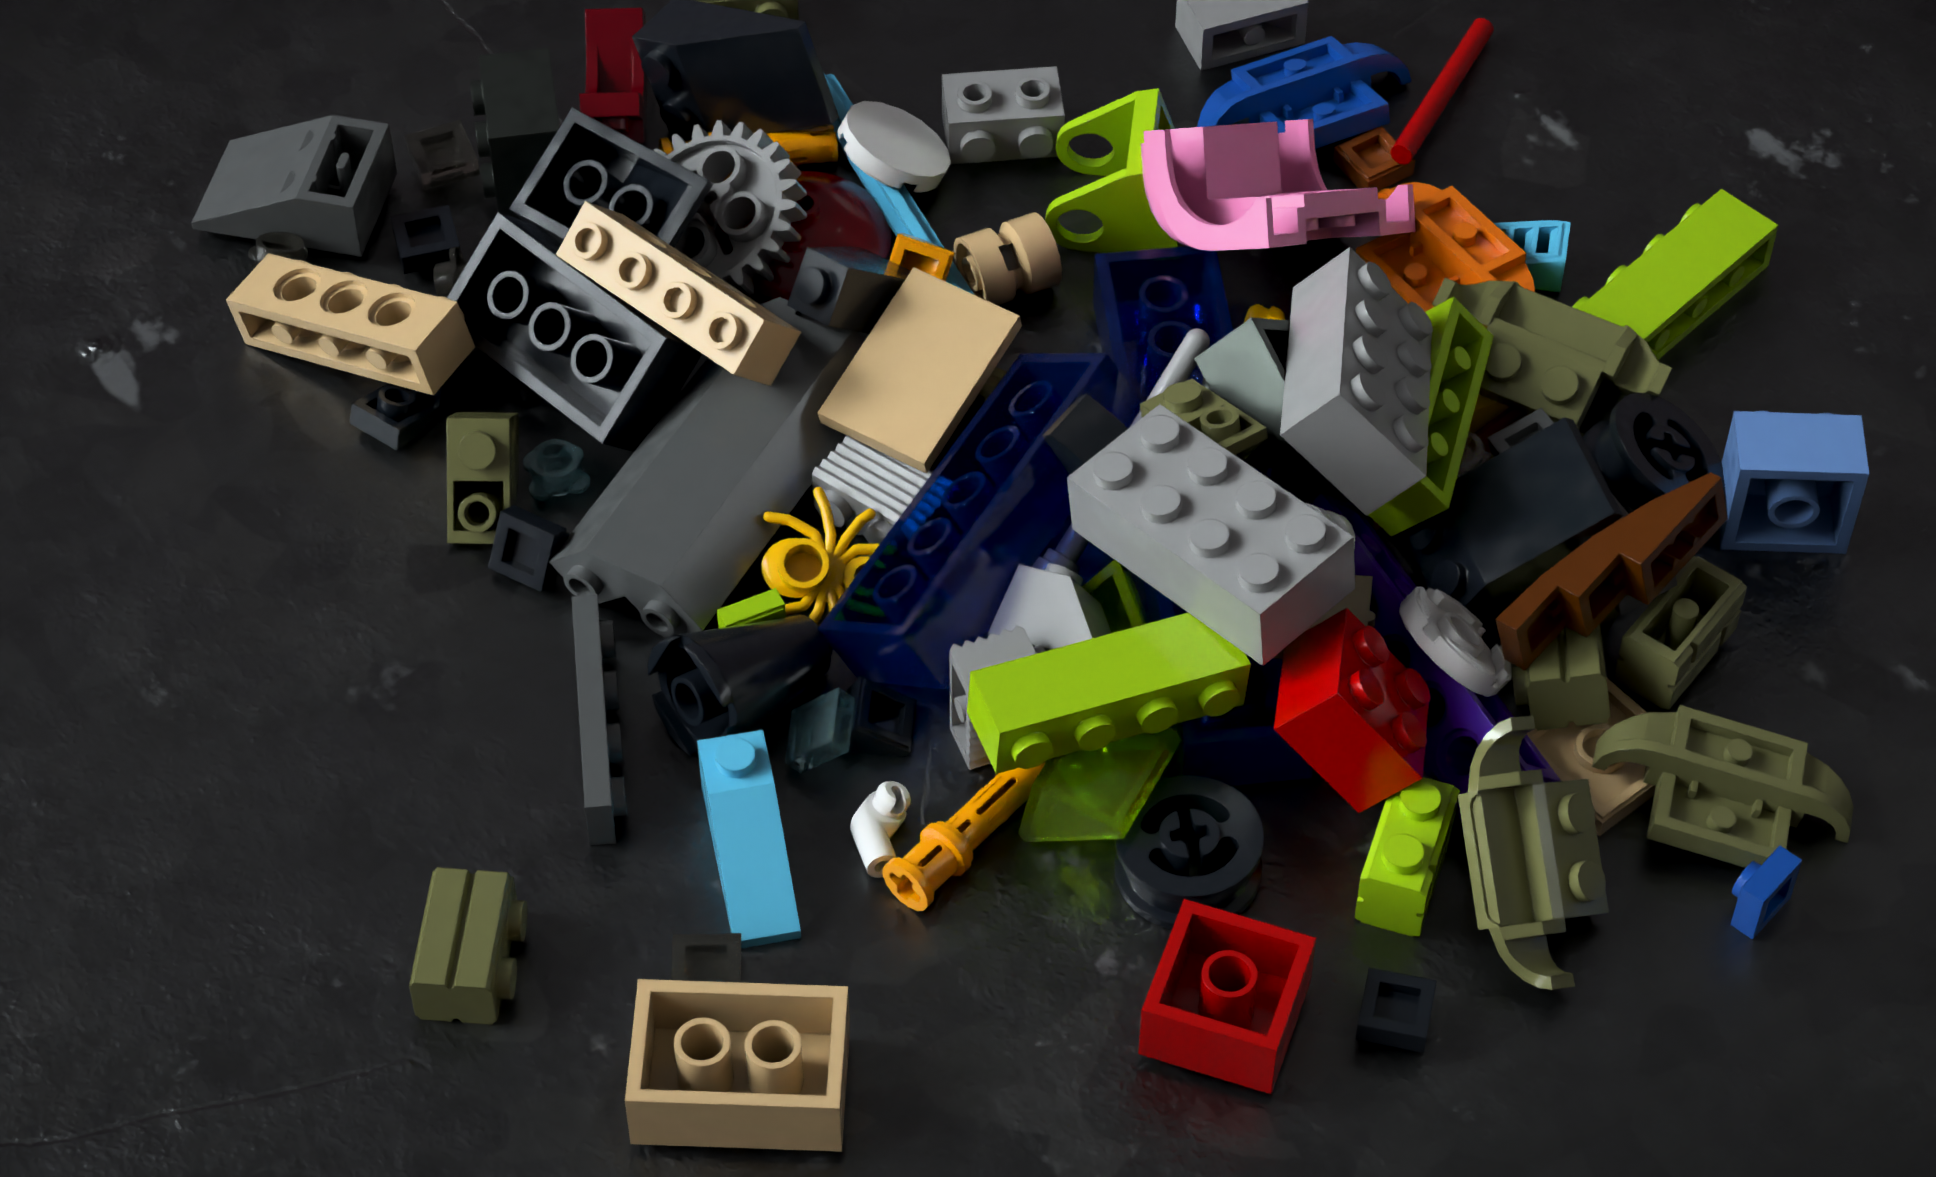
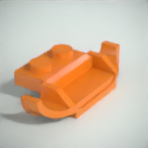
(1449, 243)

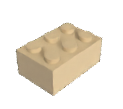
(738, 1065)

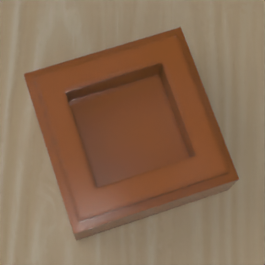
(1369, 162)

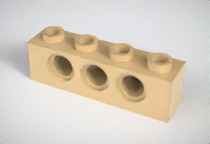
(678, 294)
(351, 323)

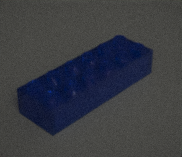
(971, 525)

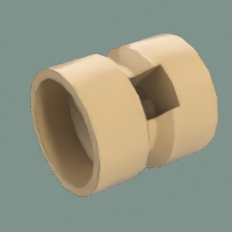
(1014, 259)

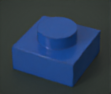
(1764, 890)

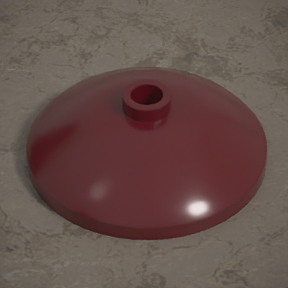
(837, 216)

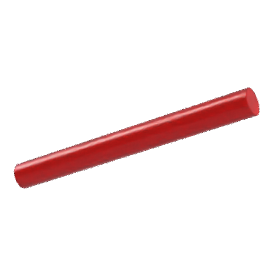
(1441, 91)

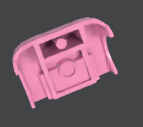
(1257, 189)

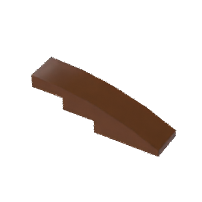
(1625, 558)

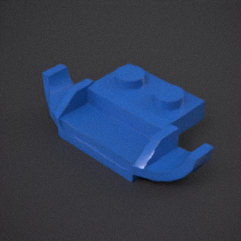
(1309, 82)

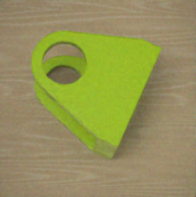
(1120, 196)

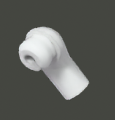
(876, 824)

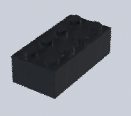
(569, 335)

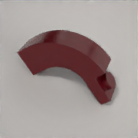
(614, 71)

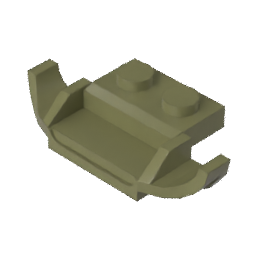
(1553, 352)
(1725, 783)
(1528, 854)

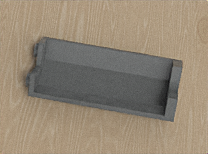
(694, 493)

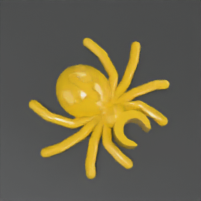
(814, 567)

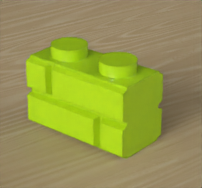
(1407, 857)

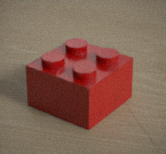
(1353, 710)
(1226, 996)

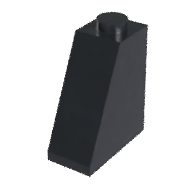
(845, 286)

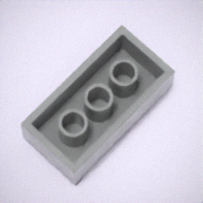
(1358, 381)
(1212, 534)

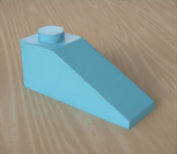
(748, 838)

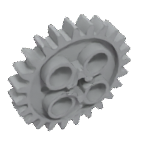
(759, 187)

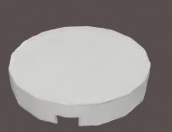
(894, 146)
(1454, 640)

